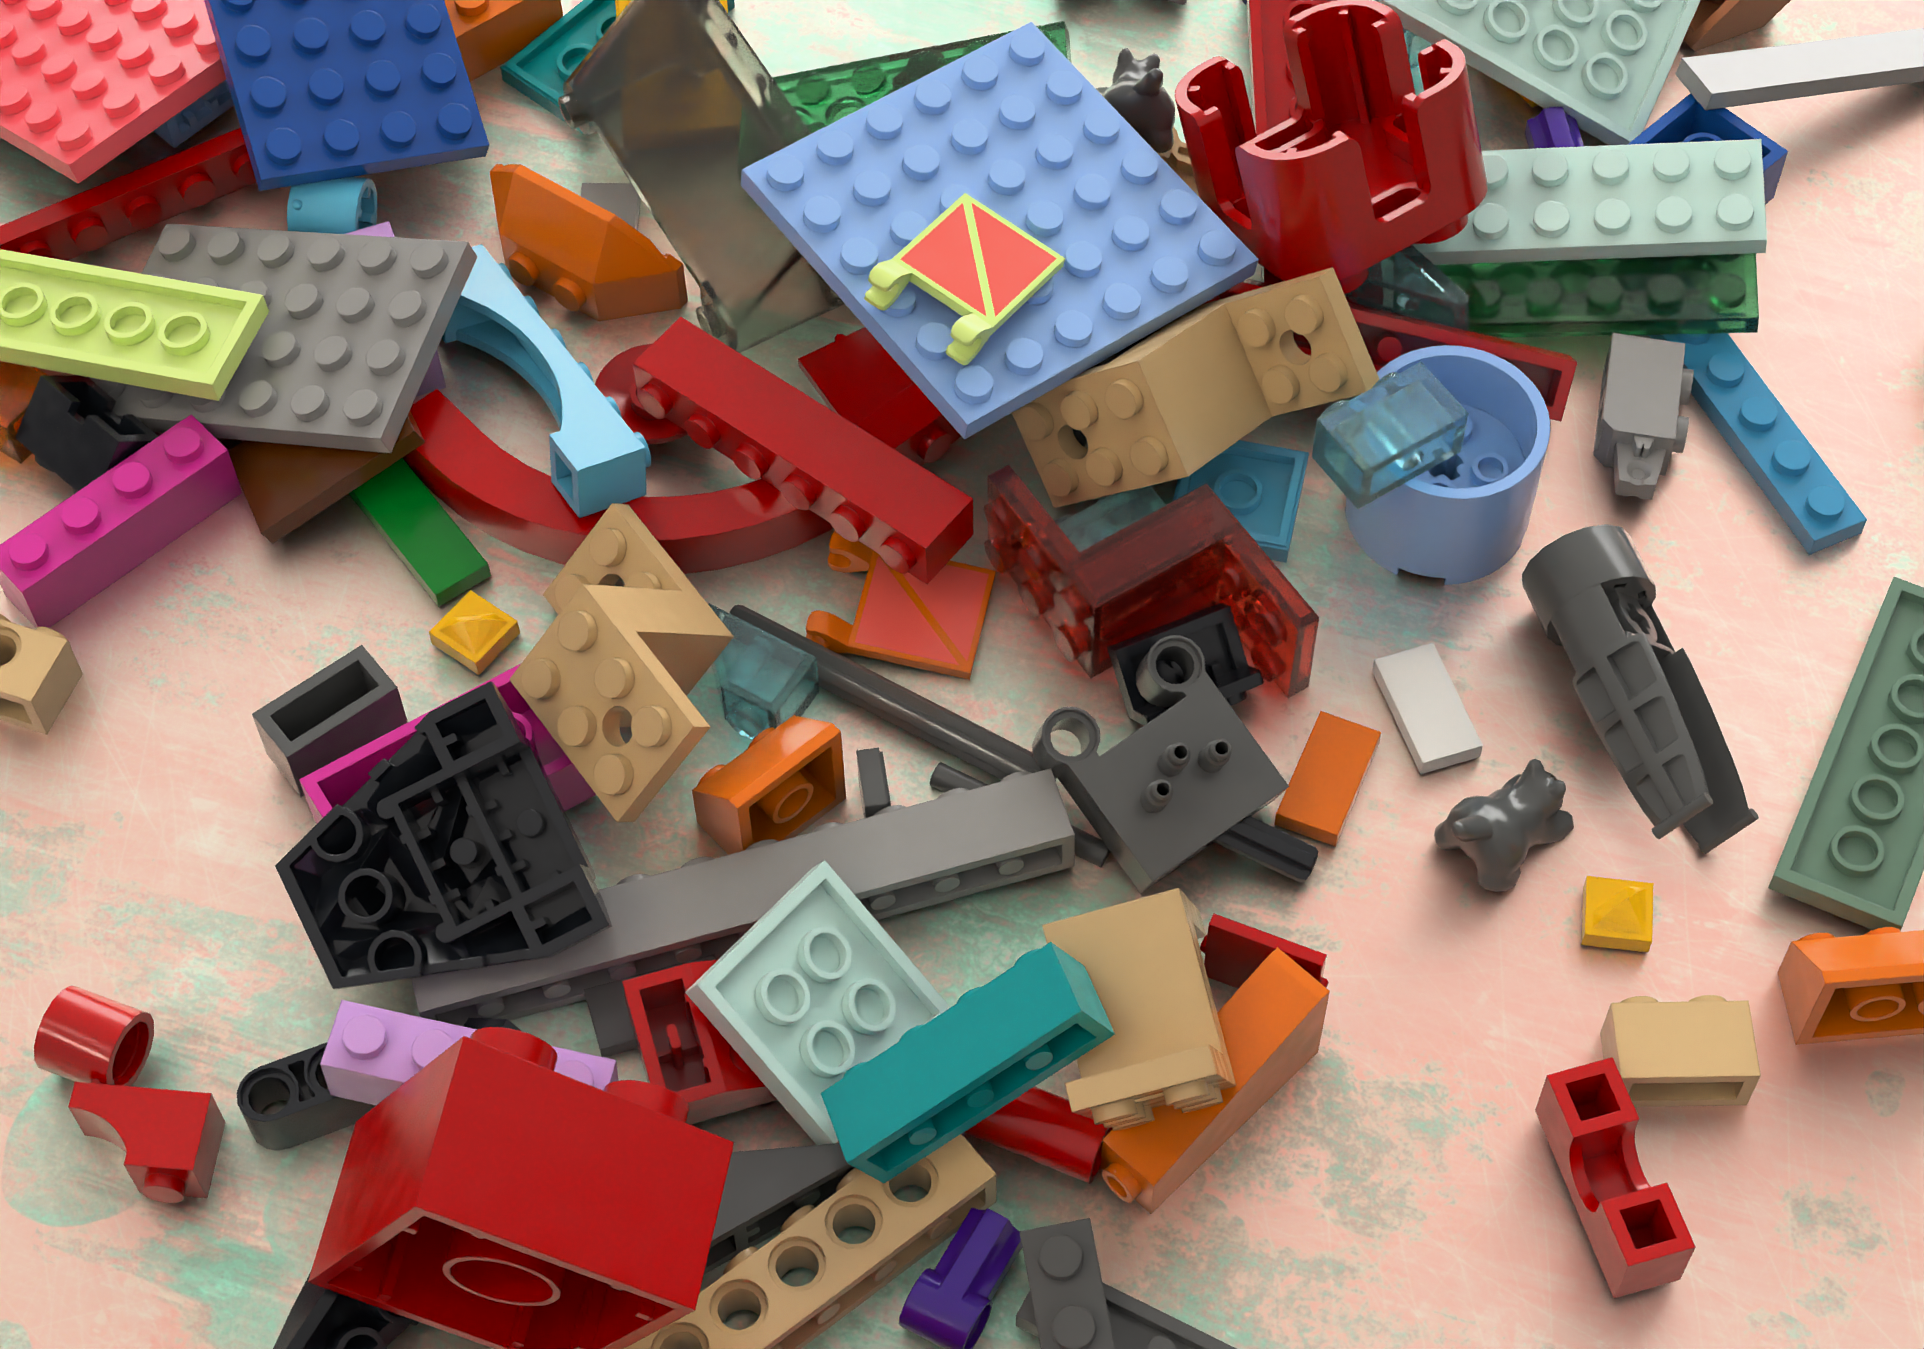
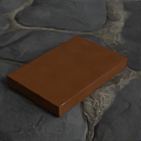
(299, 481)

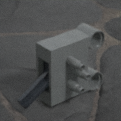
(1175, 780)

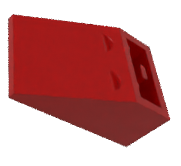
(685, 1049)

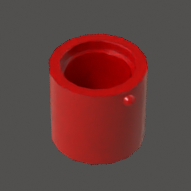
(93, 1038)

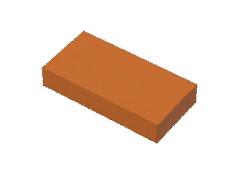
(1327, 778)

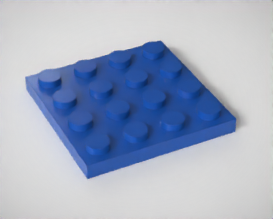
(345, 87)

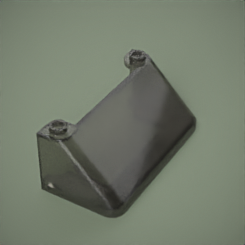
(683, 117)

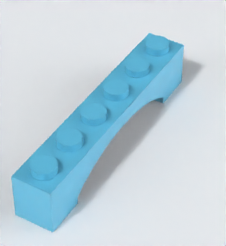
(595, 452)

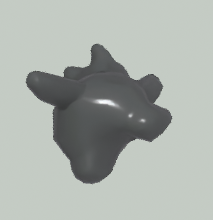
(1142, 100)
(1506, 824)

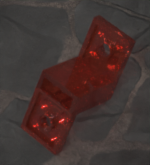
(1147, 577)

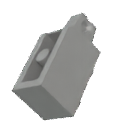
(1640, 411)

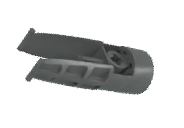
(1635, 687)

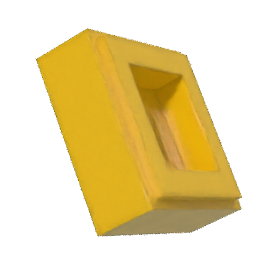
(474, 632)
(1617, 914)

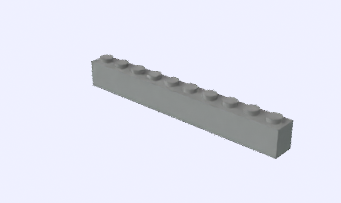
(888, 861)

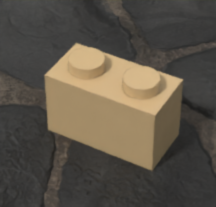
(1683, 1050)

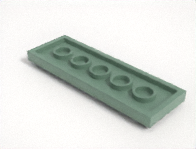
(1863, 814)

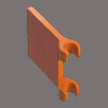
(904, 618)

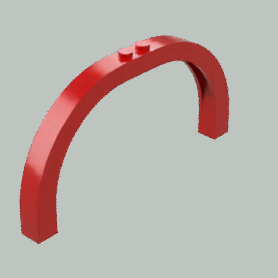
(695, 530)

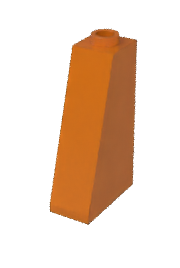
(1269, 1035)

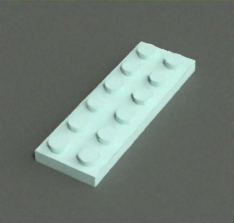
(1614, 204)

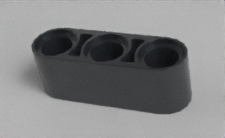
(309, 1109)

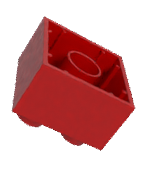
(525, 1202)

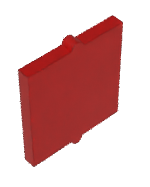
(854, 374)
(1238, 950)

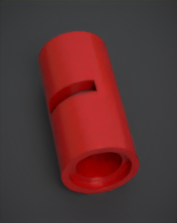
(1047, 1133)

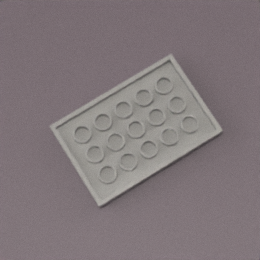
(341, 336)

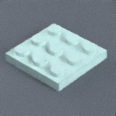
(814, 995)

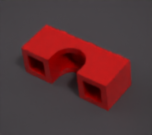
(1628, 1222)

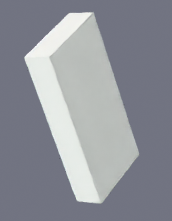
(1427, 708)

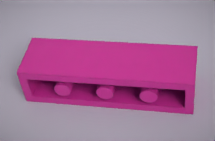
(116, 522)

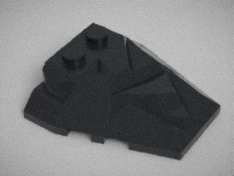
(445, 857)

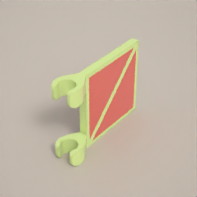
(972, 266)

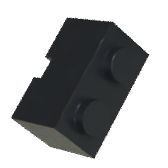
(76, 431)

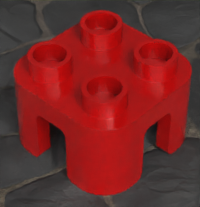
(1358, 161)

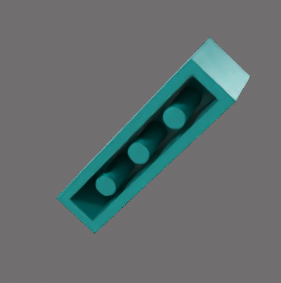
(966, 1062)

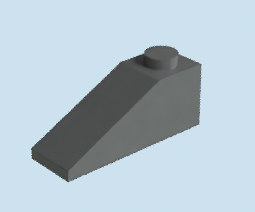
(767, 1189)

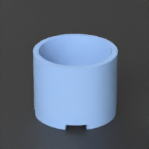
(1476, 505)

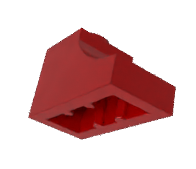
(166, 1135)

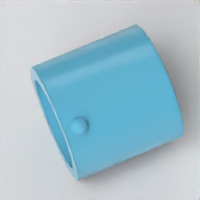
(332, 206)

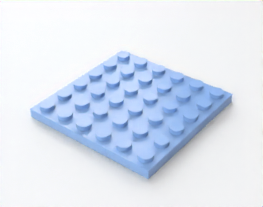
(1040, 152)

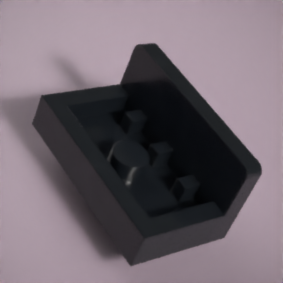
(1221, 646)

